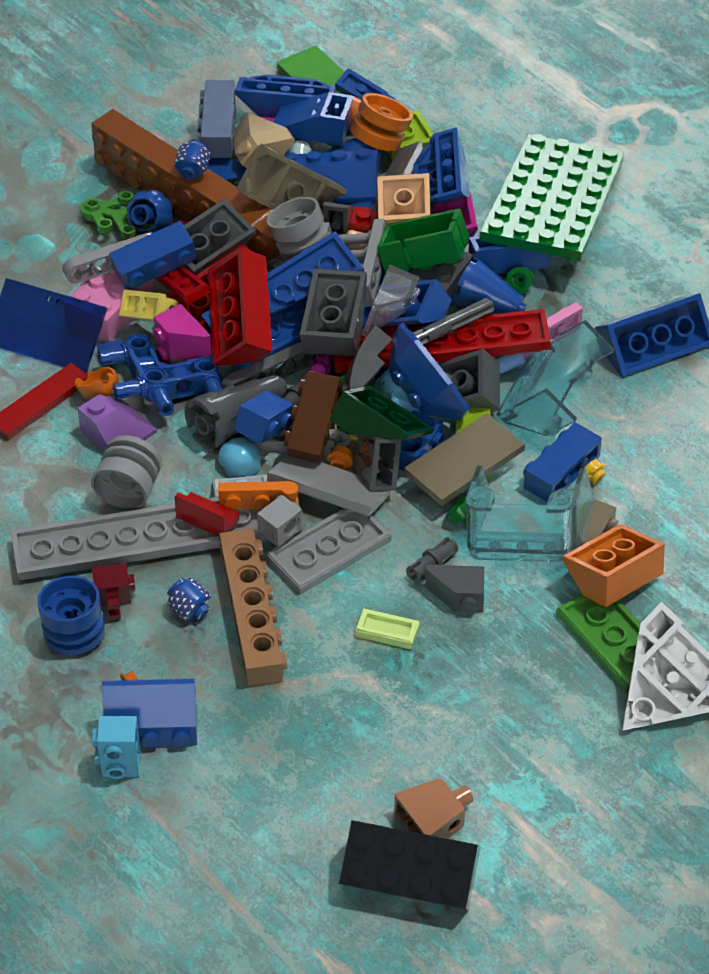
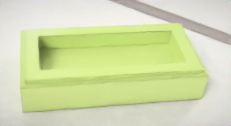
(387, 629)

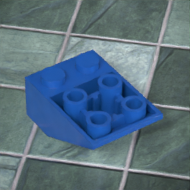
(318, 118)

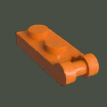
(255, 494)

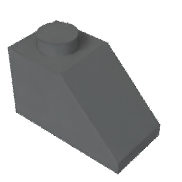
(338, 216)
(457, 586)

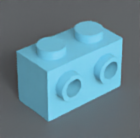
(117, 746)

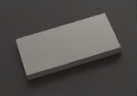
(328, 484)
(327, 548)

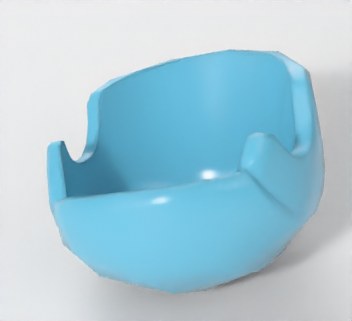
(240, 458)

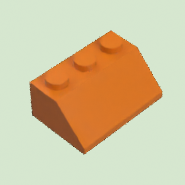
(615, 564)

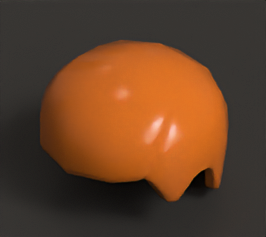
(97, 383)

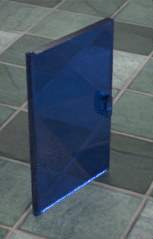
(50, 330)

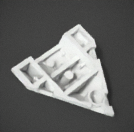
(667, 673)

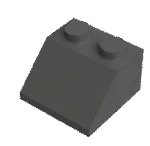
(476, 378)

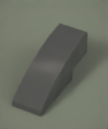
(366, 361)

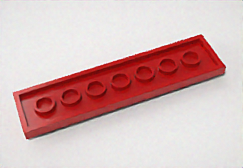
(494, 333)

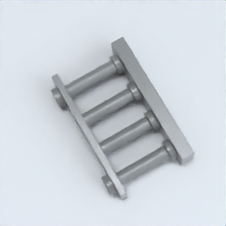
(372, 261)

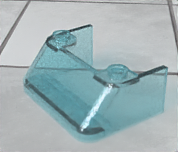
(547, 377)
(525, 530)

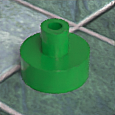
(521, 279)
(457, 512)

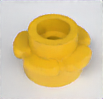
(595, 471)

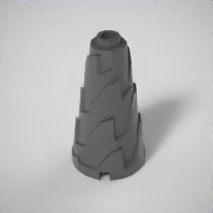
(217, 411)

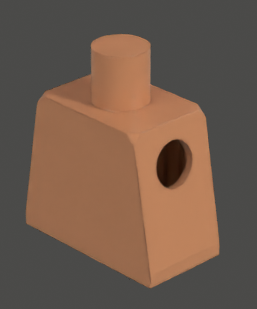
(433, 808)

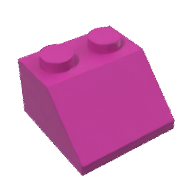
(180, 336)

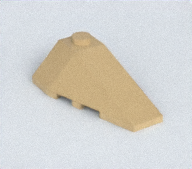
(257, 130)

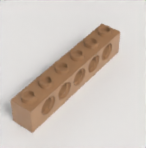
(251, 607)

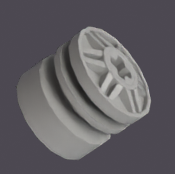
(296, 226)
(126, 472)

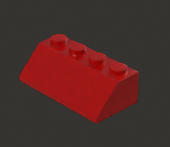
(240, 309)

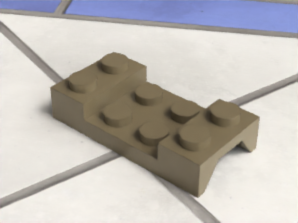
(277, 179)

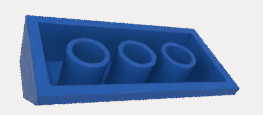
(351, 169)
(656, 334)

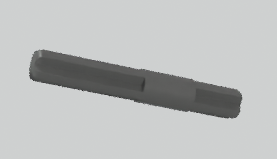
(454, 321)

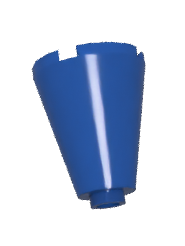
(480, 283)

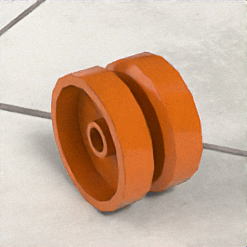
(381, 122)

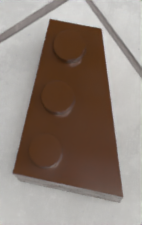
(312, 416)

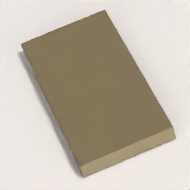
(452, 464)

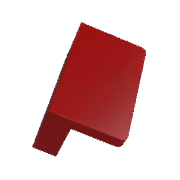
(205, 513)

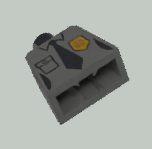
(380, 458)

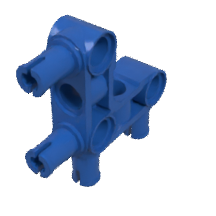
(156, 380)

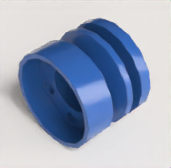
(71, 615)

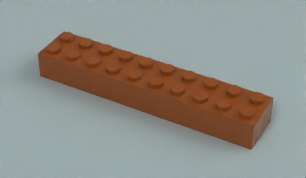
(149, 165)

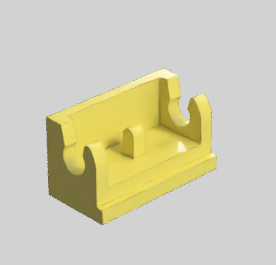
(144, 305)

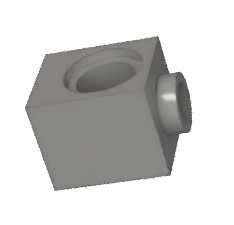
(280, 520)

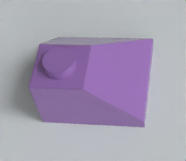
(107, 418)

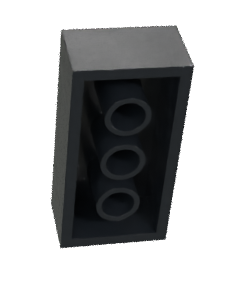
(410, 864)

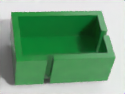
(424, 241)

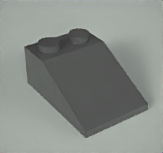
(217, 234)
(334, 312)

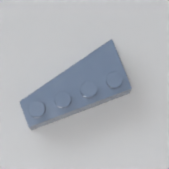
(217, 117)

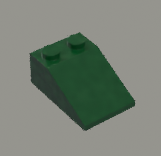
(372, 414)

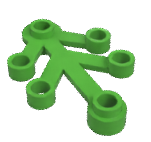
(95, 210)

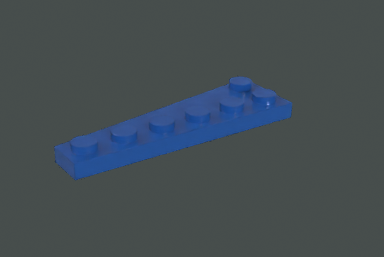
(292, 280)

